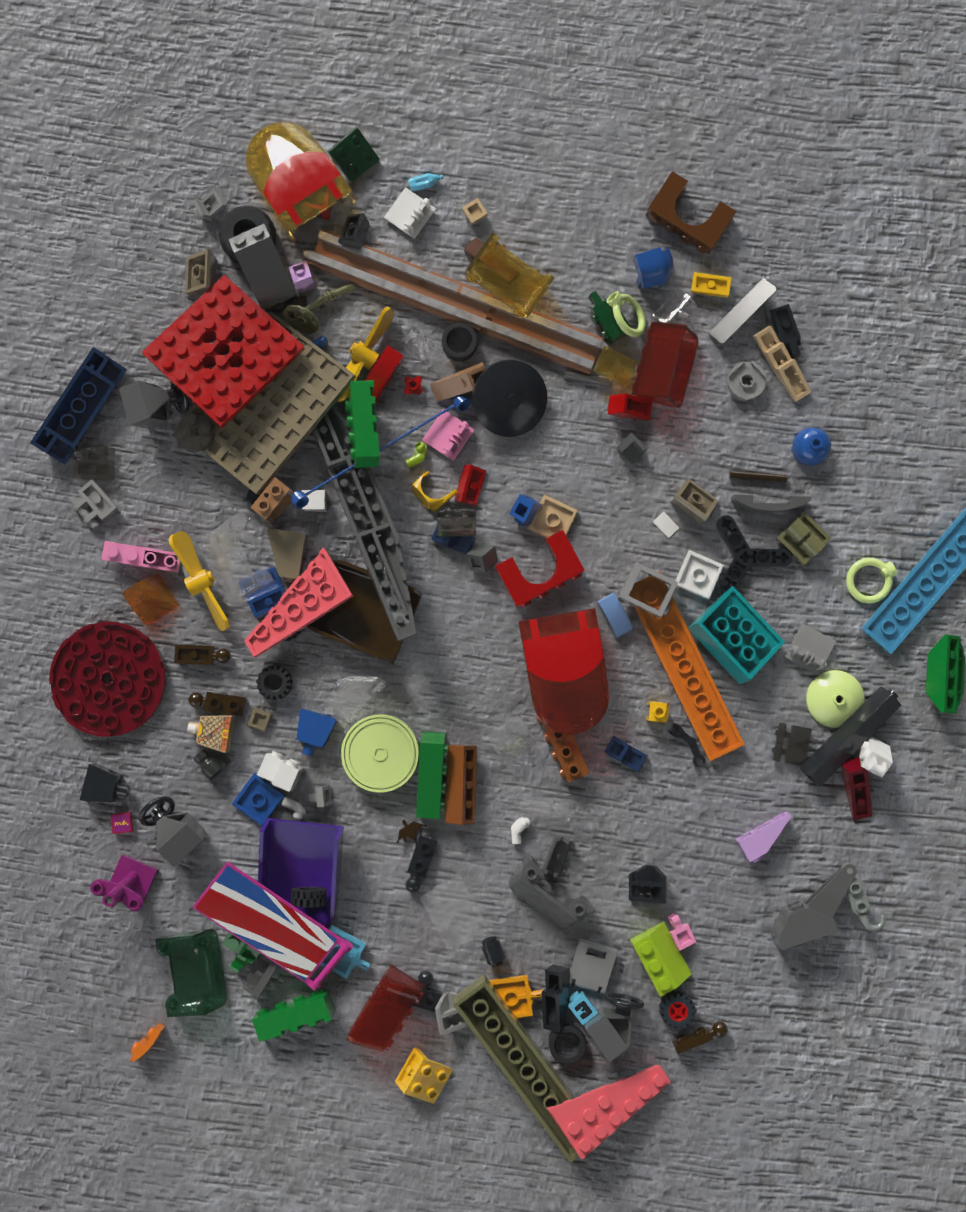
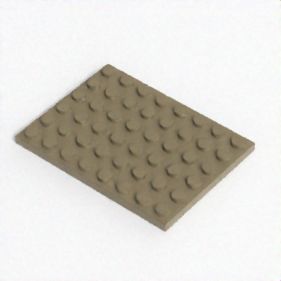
(279, 417)

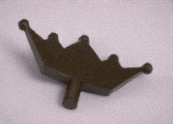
(409, 831)

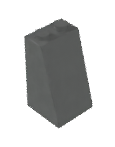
(262, 267)

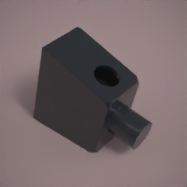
(102, 785)

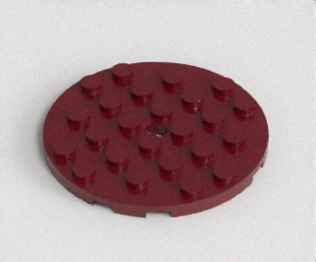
(135, 671)

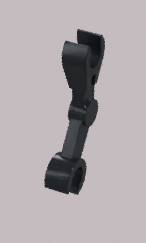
(691, 742)

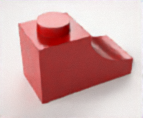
(629, 407)

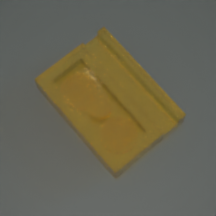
(615, 366)

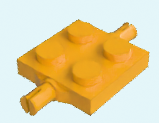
(517, 994)

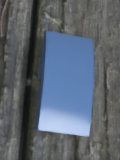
(615, 615)

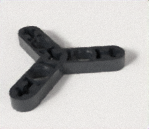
(737, 551)

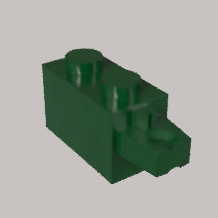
(603, 316)

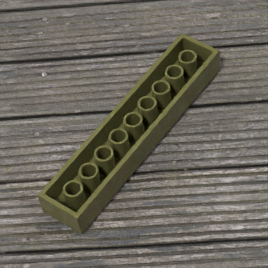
(515, 1055)

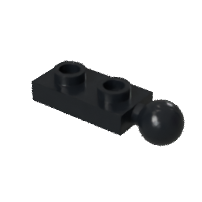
(420, 862)

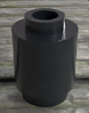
(493, 951)

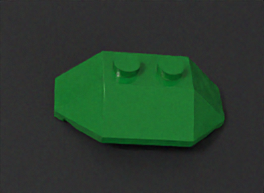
(946, 674)

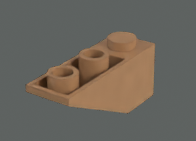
(457, 383)

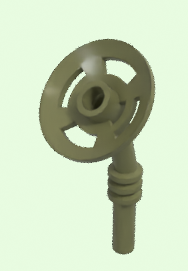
(304, 315)

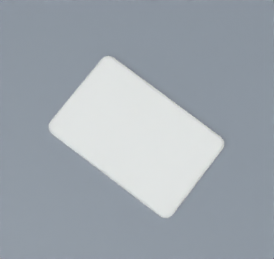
(665, 524)

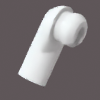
(295, 806)
(516, 829)

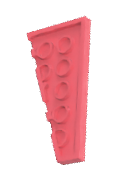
(306, 600)
(600, 1112)

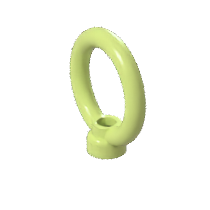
(616, 301)
(887, 570)

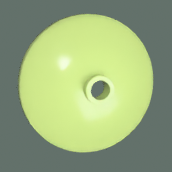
(823, 693)

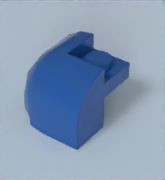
(653, 268)

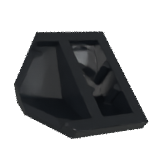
(648, 885)

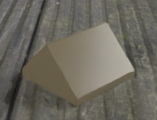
(200, 272)
(694, 501)

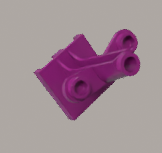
(128, 884)

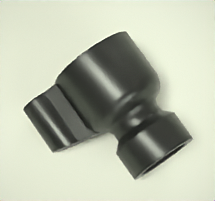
(211, 766)

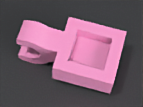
(682, 934)

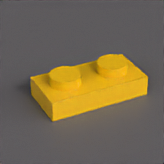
(710, 285)

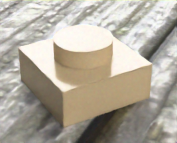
(474, 211)

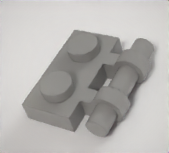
(98, 501)

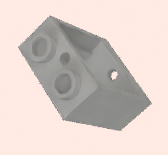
(671, 593)

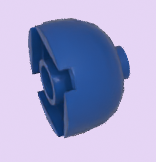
(811, 446)

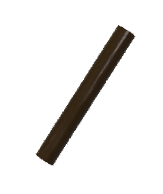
(757, 476)

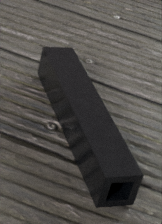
(851, 736)

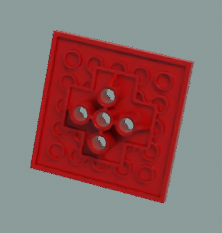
(223, 316)

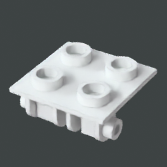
(410, 212)

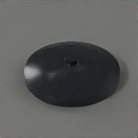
(509, 398)

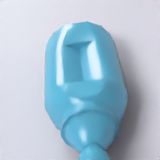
(424, 181)

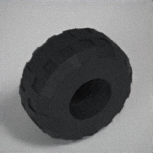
(239, 220)

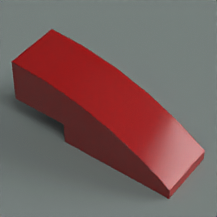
(384, 370)

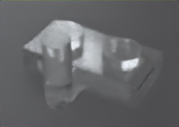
(674, 308)

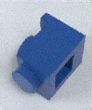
(521, 505)

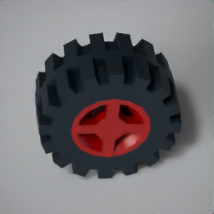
(677, 1016)

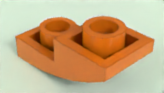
(141, 1047)

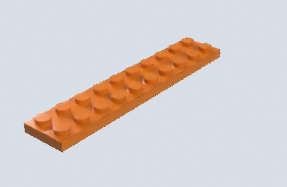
(687, 671)

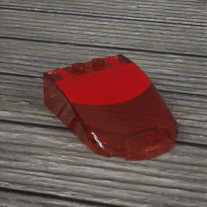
(566, 670)

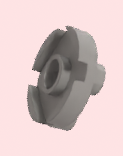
(746, 370)

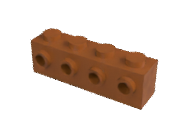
(567, 753)
(461, 787)

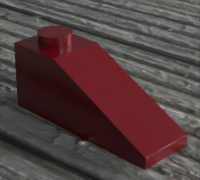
(857, 788)

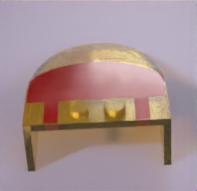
(294, 174)

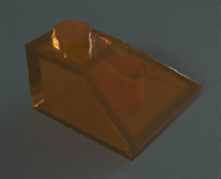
(150, 599)

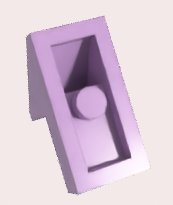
(302, 277)

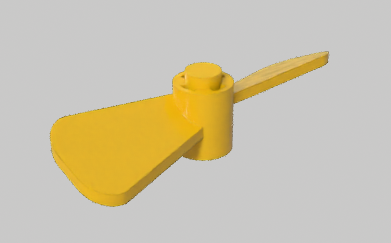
(362, 353)
(199, 579)

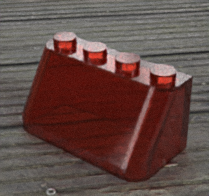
(666, 364)
(386, 1010)

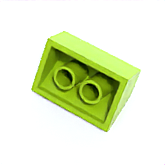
(661, 958)

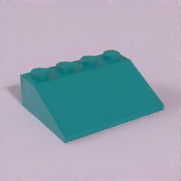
(736, 635)

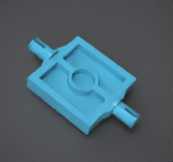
(350, 959)

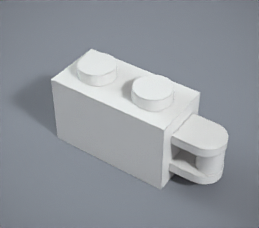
(875, 756)

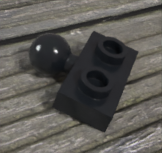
(431, 996)

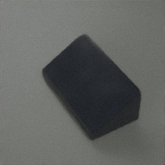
(354, 231)

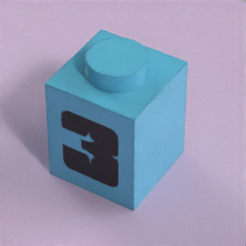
(582, 1007)

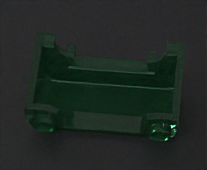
(195, 972)

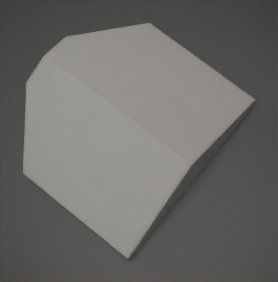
(447, 1015)

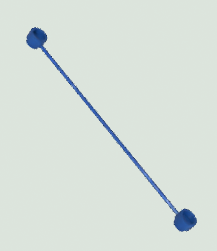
(300, 498)

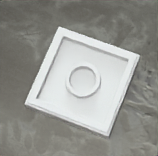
(698, 575)

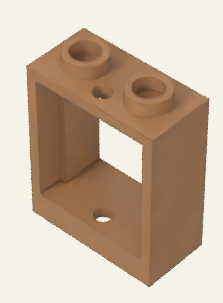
(276, 503)

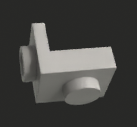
(210, 204)

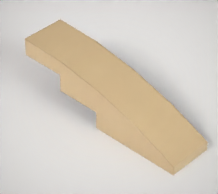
(782, 364)

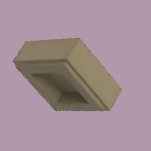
(260, 719)

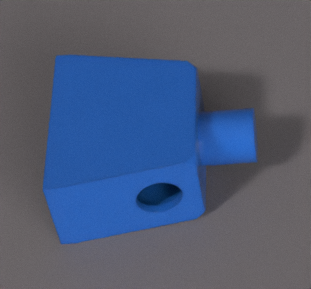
(314, 730)

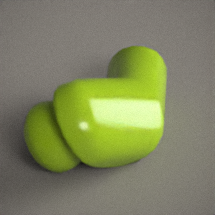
(419, 454)

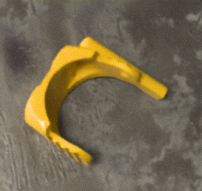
(427, 502)

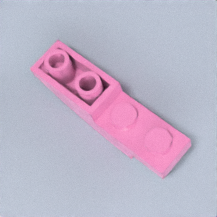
(140, 556)

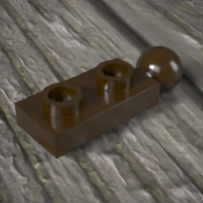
(200, 655)
(218, 703)
(700, 1036)

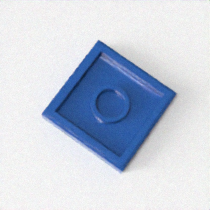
(258, 799)

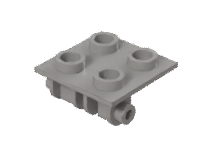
(810, 649)

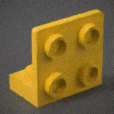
(422, 1077)

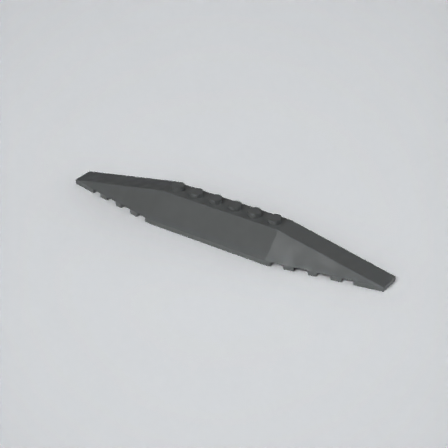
(368, 522)

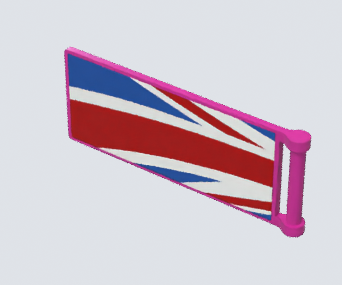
(270, 925)

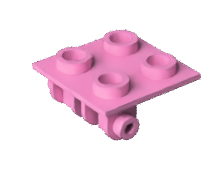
(448, 435)

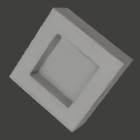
(321, 796)

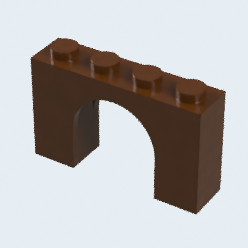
(702, 236)

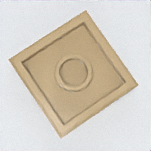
(552, 517)

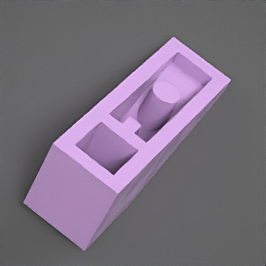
(760, 839)

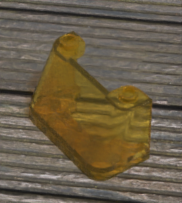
(508, 277)

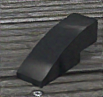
(555, 997)

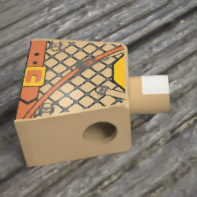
(213, 731)

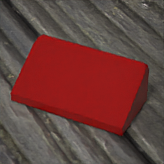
(470, 485)

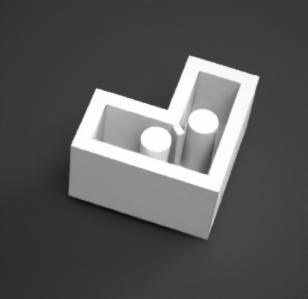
(280, 771)

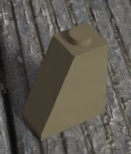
(288, 552)

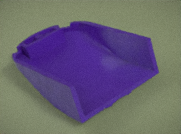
(301, 856)

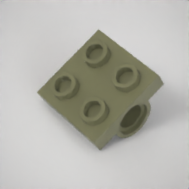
(803, 538)

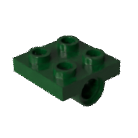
(353, 155)

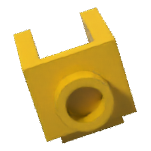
(658, 711)

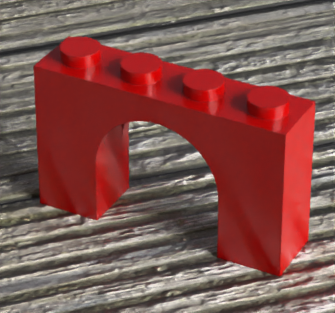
(566, 567)

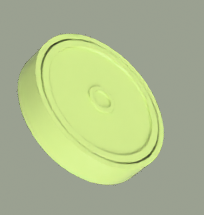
(380, 753)

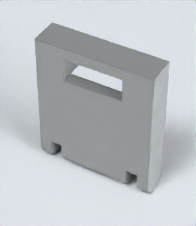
(592, 971)

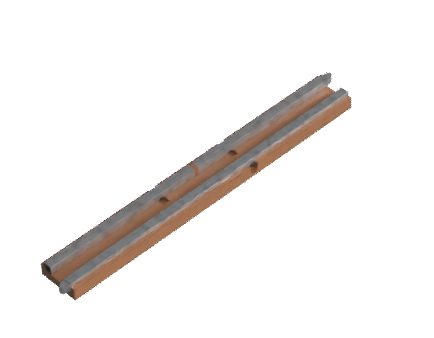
(455, 302)

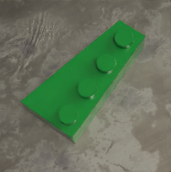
(362, 424)
(431, 775)
(294, 1014)

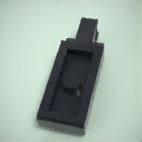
(786, 329)

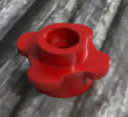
(413, 390)

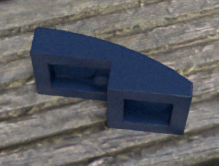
(459, 543)
(625, 754)

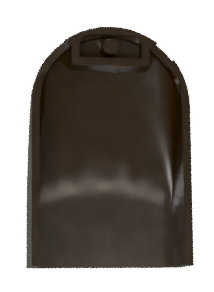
(362, 619)

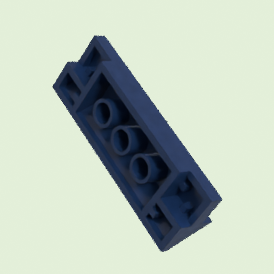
(78, 406)

